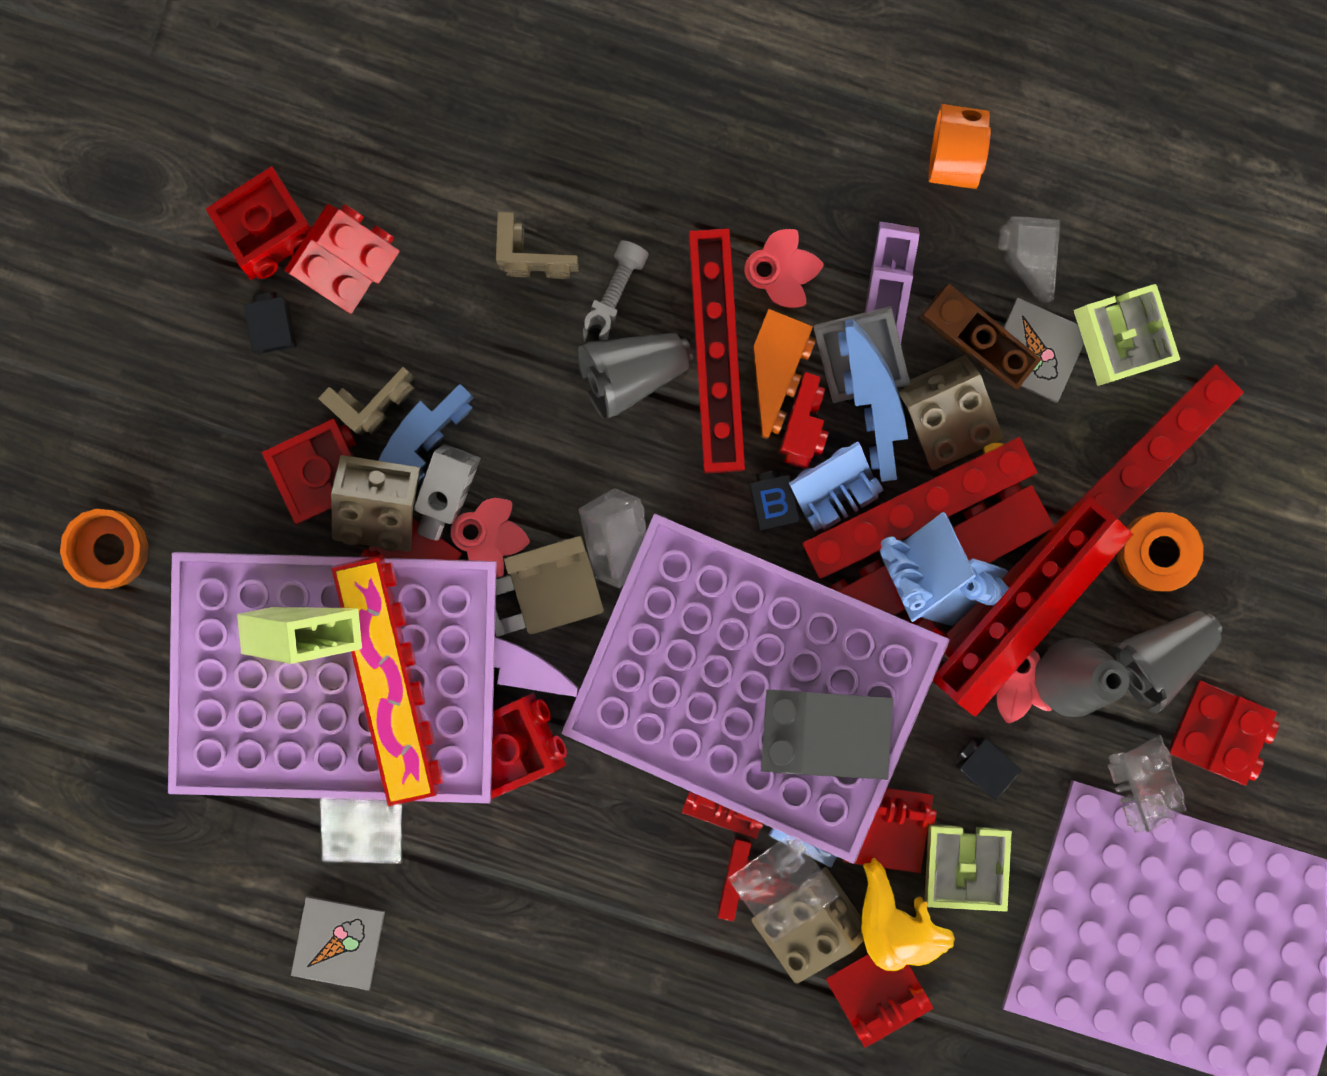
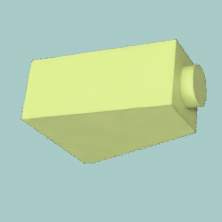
(299, 633)

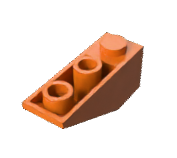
(775, 358)

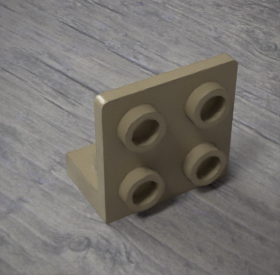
(511, 240)
(950, 412)
(372, 416)
(374, 503)
(554, 585)
(820, 939)

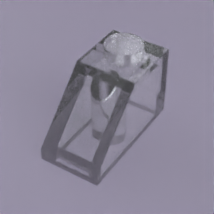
(1032, 253)
(613, 534)

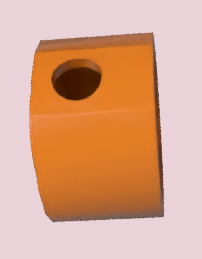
(959, 146)
(79, 546)
(1135, 557)

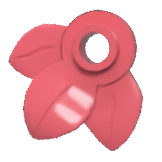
(789, 269)
(495, 536)
(1020, 692)

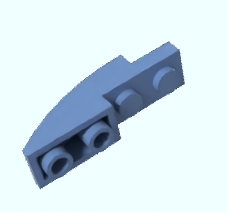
(874, 385)
(422, 429)

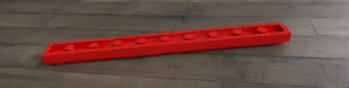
(1131, 473)

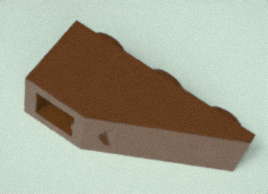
(979, 336)

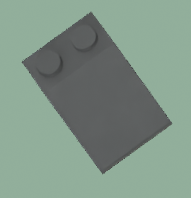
(827, 734)

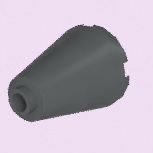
(631, 368)
(1167, 657)
(1079, 677)

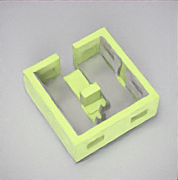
(1126, 335)
(968, 868)

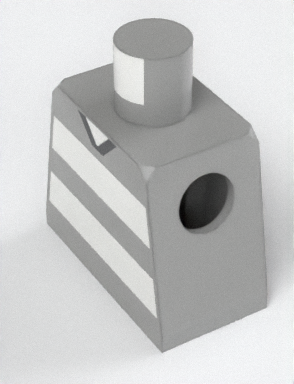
(448, 473)

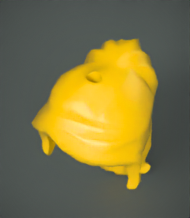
(893, 935)

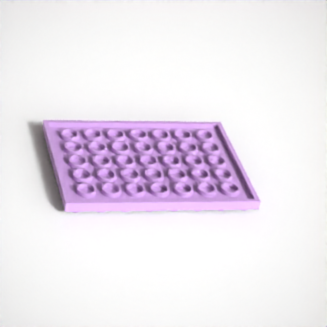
(690, 670)
(303, 725)
(1178, 942)

